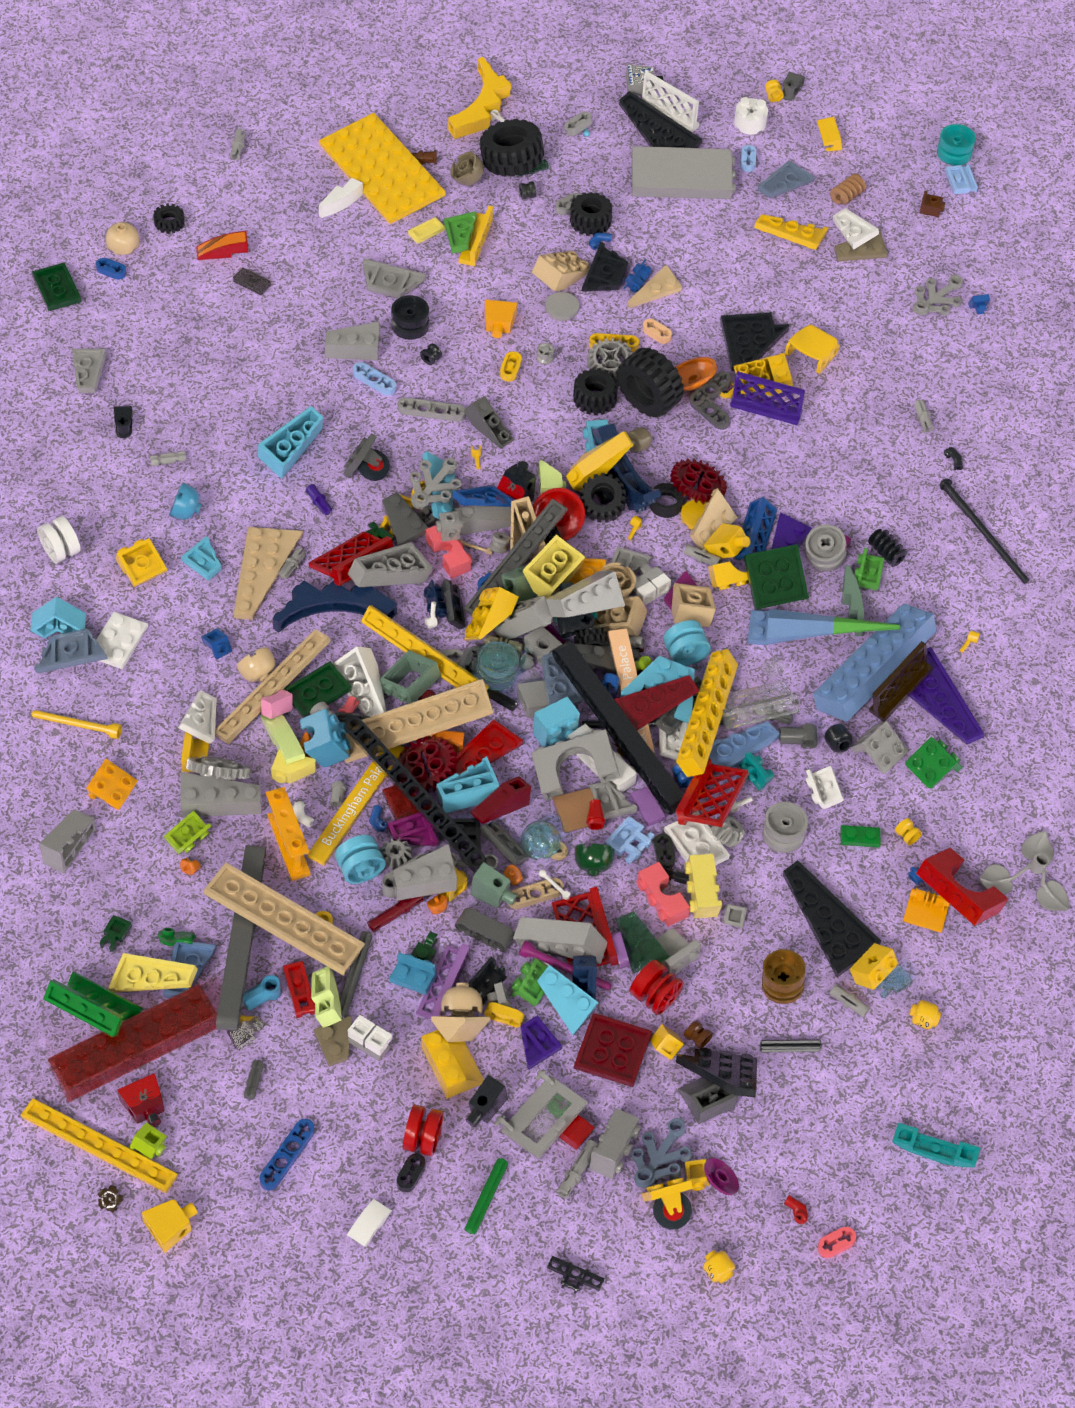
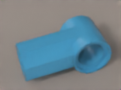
(260, 993)

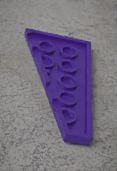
(943, 701)

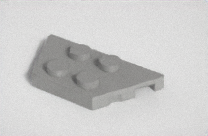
(390, 279)

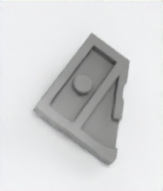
(612, 801)

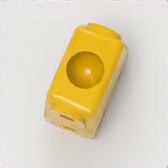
(814, 344)

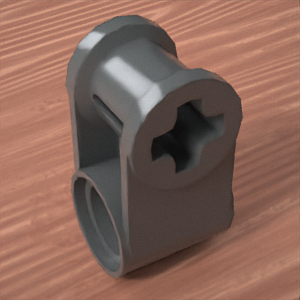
(792, 85)

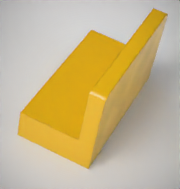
(193, 748)

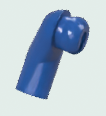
(597, 238)
(375, 820)

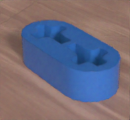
(112, 269)
(612, 688)

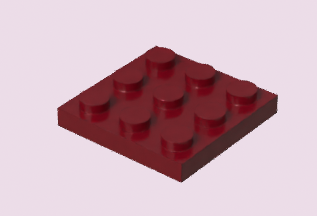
(613, 1049)

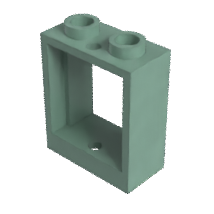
(410, 661)

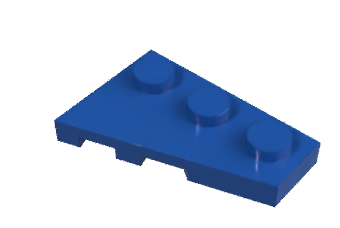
(482, 496)

